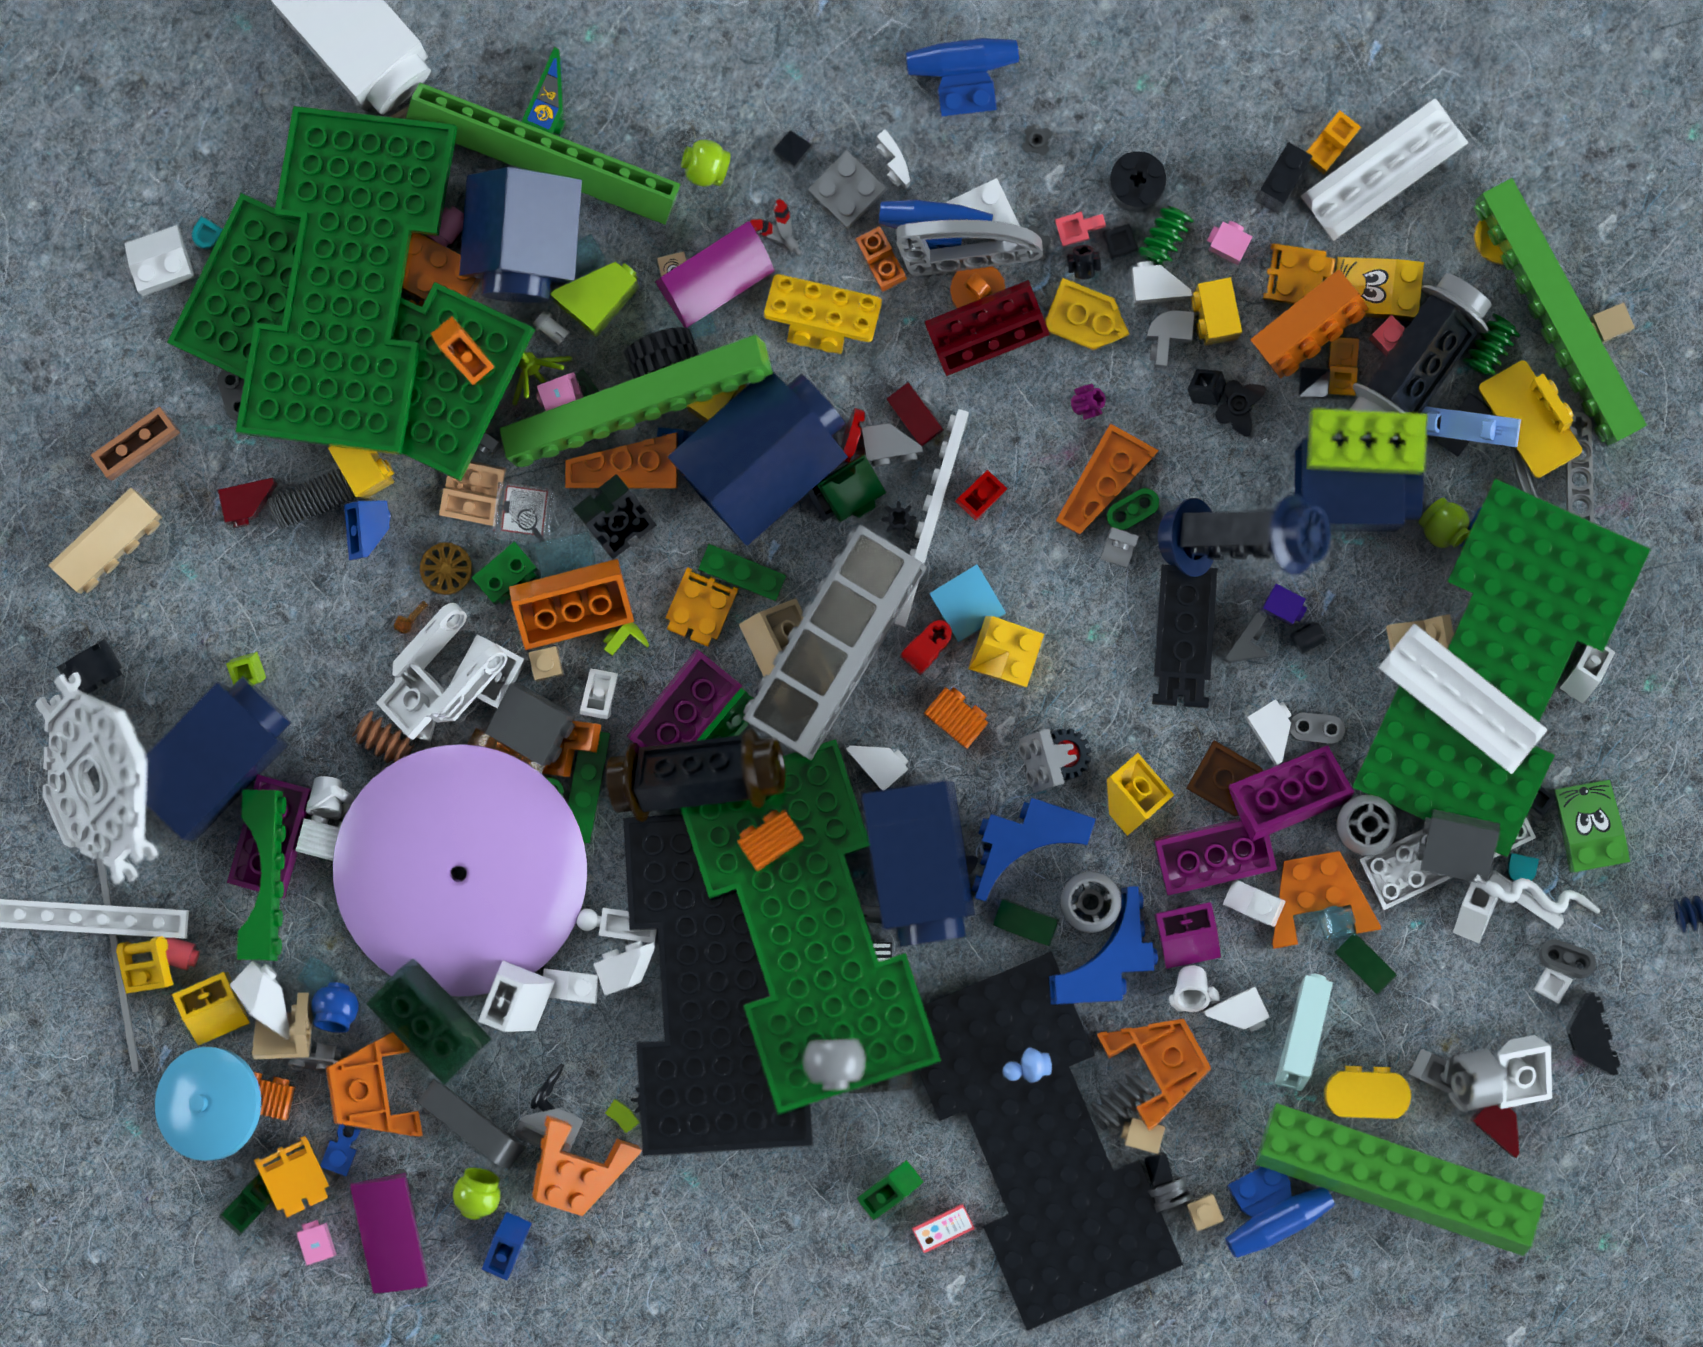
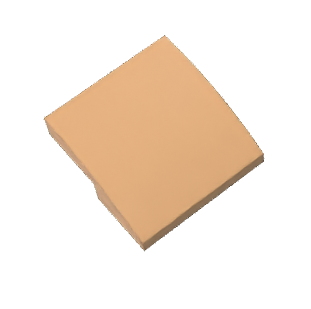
(473, 496)

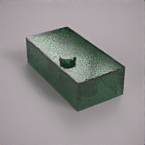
(428, 1021)

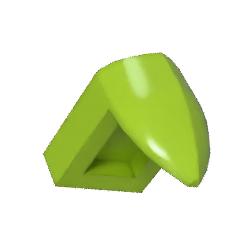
(616, 638)

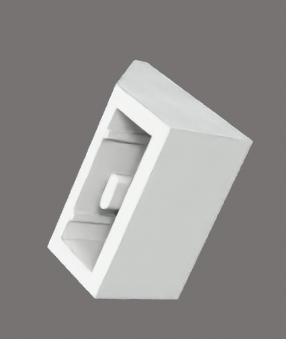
(496, 689)
(516, 999)

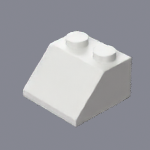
(158, 261)

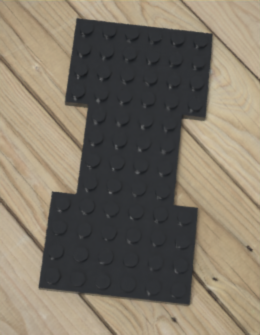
(706, 1078)
(1071, 1219)

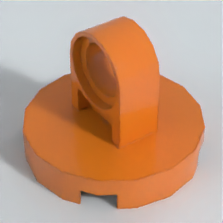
(975, 284)

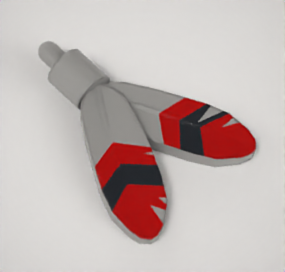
(782, 232)

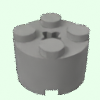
(1475, 1080)

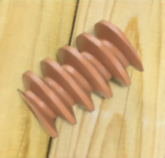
(382, 738)

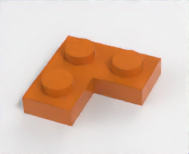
(583, 738)

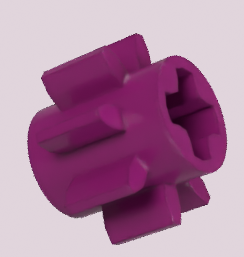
(1088, 401)

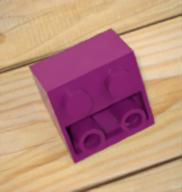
(1188, 935)

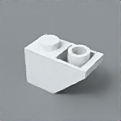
(1474, 913)
(623, 969)

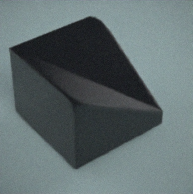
(792, 149)
(1314, 383)
(1207, 387)
(1158, 1169)

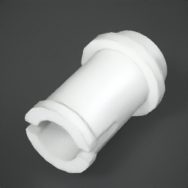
(550, 327)

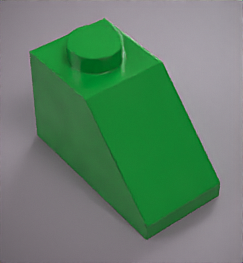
(890, 1190)

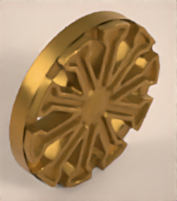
(446, 568)

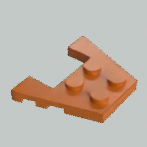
(1315, 884)
(1170, 1057)
(360, 1090)
(572, 1180)

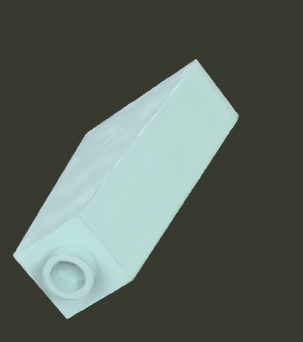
(1304, 1032)

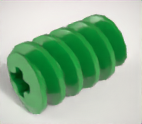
(1165, 235)
(1491, 345)

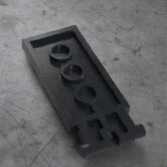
(1184, 636)

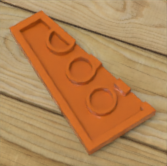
(637, 464)

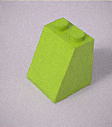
(597, 296)

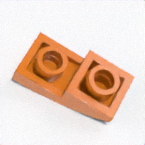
(881, 259)

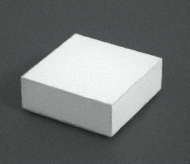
(1553, 985)

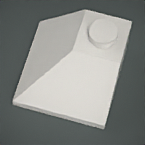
(262, 996)
(1527, 1070)

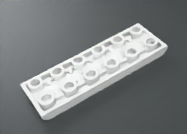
(1384, 169)
(1462, 698)
(1397, 873)

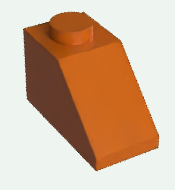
(462, 350)

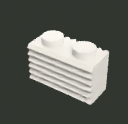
(318, 838)

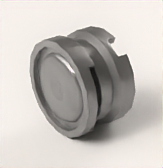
(1169, 1190)

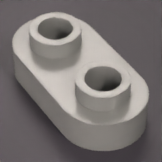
(1316, 728)

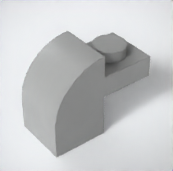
(1166, 328)

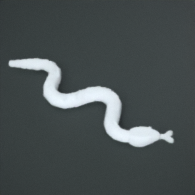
(1497, 891)

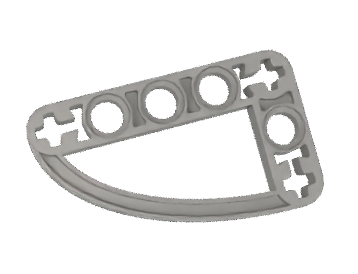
(1012, 246)
(1572, 467)

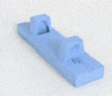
(1473, 426)

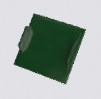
(852, 489)

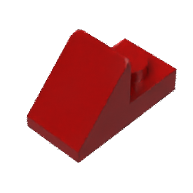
(981, 495)

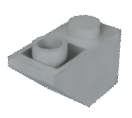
(887, 443)

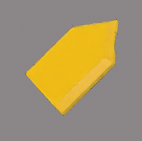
(1085, 316)

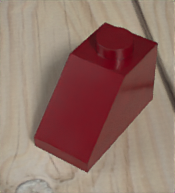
(245, 501)
(1499, 1126)

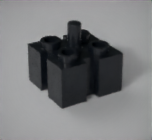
(614, 516)

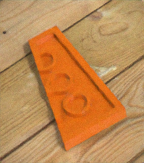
(1108, 472)

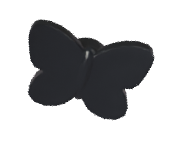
(1239, 405)

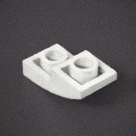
(897, 167)

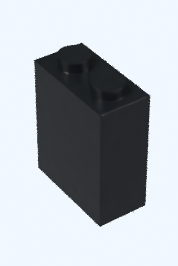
(1283, 178)

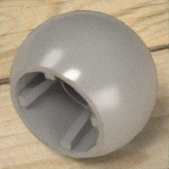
(1364, 847)
(1084, 879)
(834, 1062)

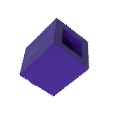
(1284, 605)

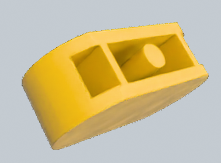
(1367, 1093)

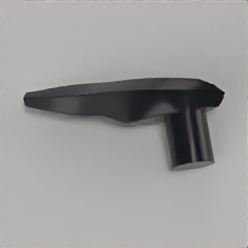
(545, 1090)

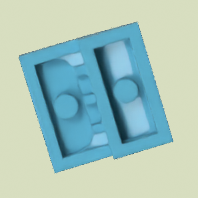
(967, 602)

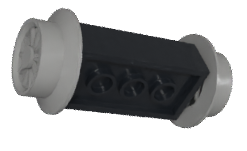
(1426, 349)

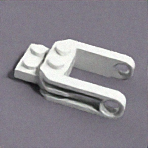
(417, 696)

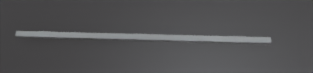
(123, 996)

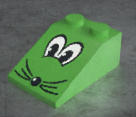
(1591, 826)

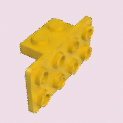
(821, 313)
(1545, 421)

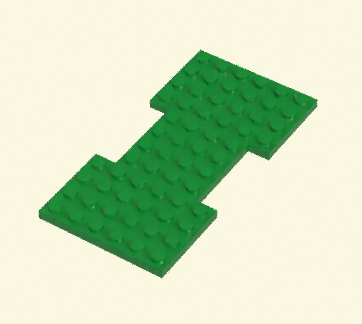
(249, 284)
(334, 361)
(1536, 591)
(813, 934)

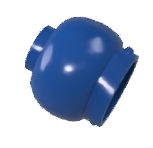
(334, 1008)

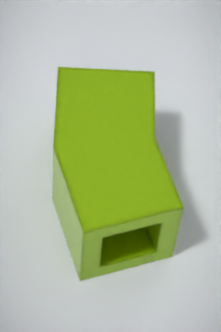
(622, 1115)

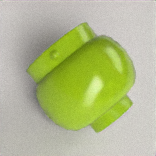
(705, 163)
(1445, 523)
(477, 1193)

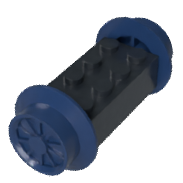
(1197, 536)

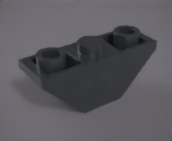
(1591, 1037)

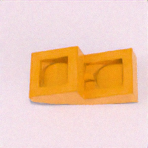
(1332, 141)
(1343, 365)

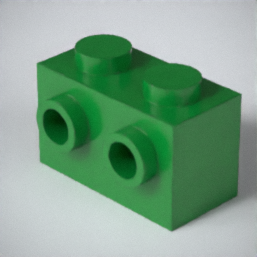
(505, 570)

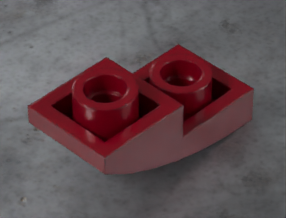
(915, 414)

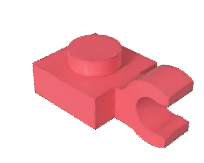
(1075, 228)

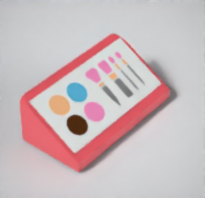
(943, 1228)

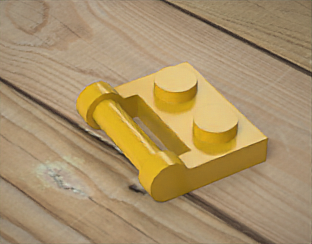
(144, 974)

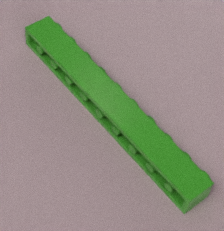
(547, 153)
(636, 401)

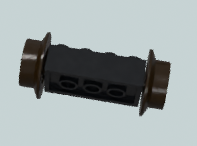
(695, 774)

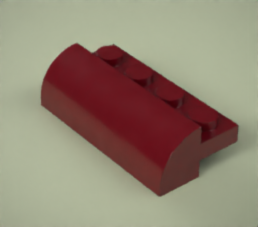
(987, 328)

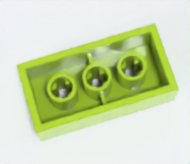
(1380, 427)

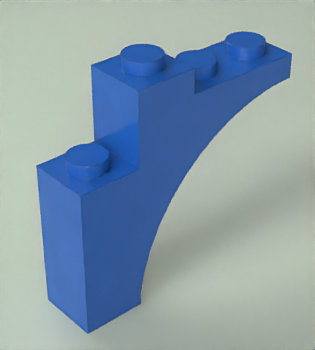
(1041, 826)
(1123, 952)

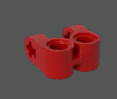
(923, 650)

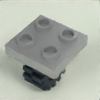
(1053, 757)

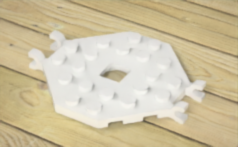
(98, 734)

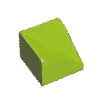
(246, 666)

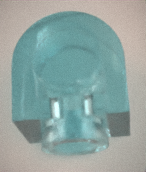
(1336, 922)

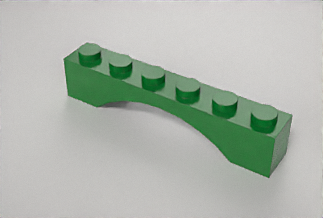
(259, 934)

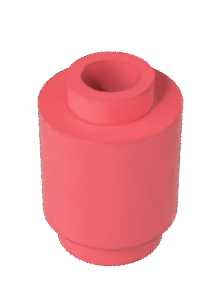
(181, 953)

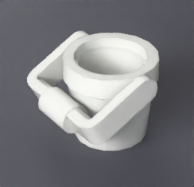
(327, 798)
(1193, 991)

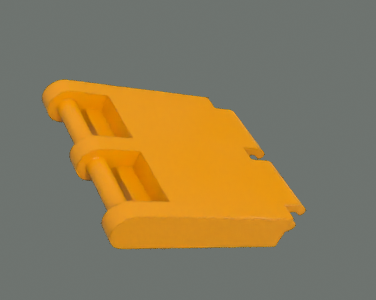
(1298, 272)
(700, 608)
(293, 1177)

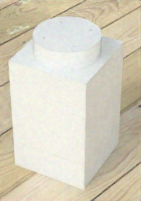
(361, 47)

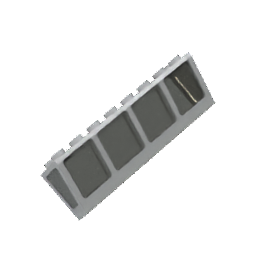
(834, 642)

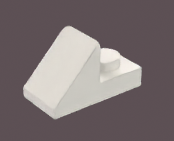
(599, 694)

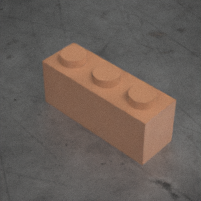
(135, 443)

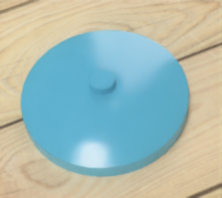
(207, 1103)

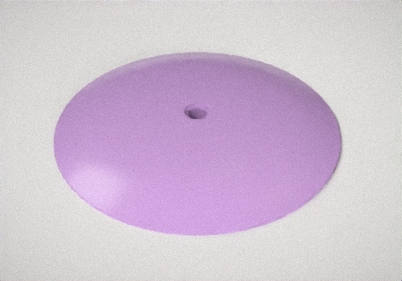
(469, 812)

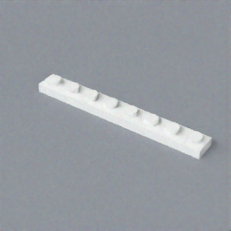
(933, 503)
(93, 918)

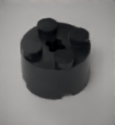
(1151, 173)
(92, 665)

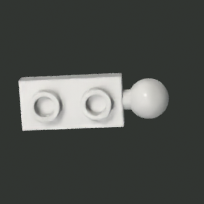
(613, 924)

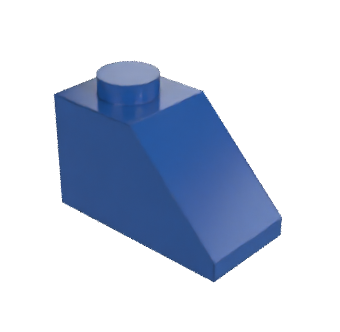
(365, 526)
(506, 1245)

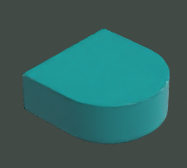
(205, 233)
(1522, 867)

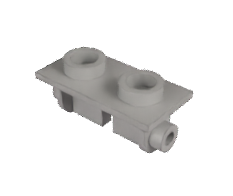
(318, 1061)

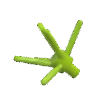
(530, 365)

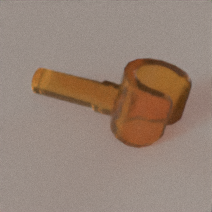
(405, 624)

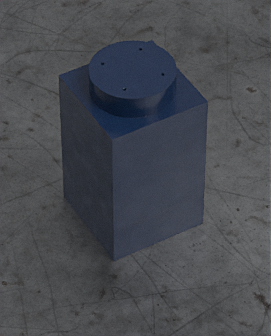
(762, 453)
(212, 756)
(919, 861)

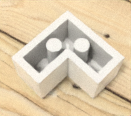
(989, 199)

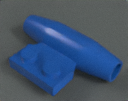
(964, 70)
(912, 211)
(1273, 1210)

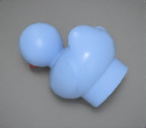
(1032, 1066)

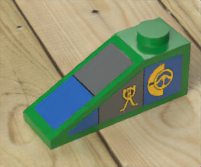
(546, 104)

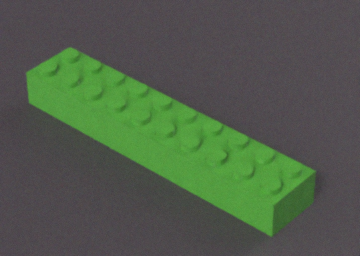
(1559, 312)
(1400, 1179)

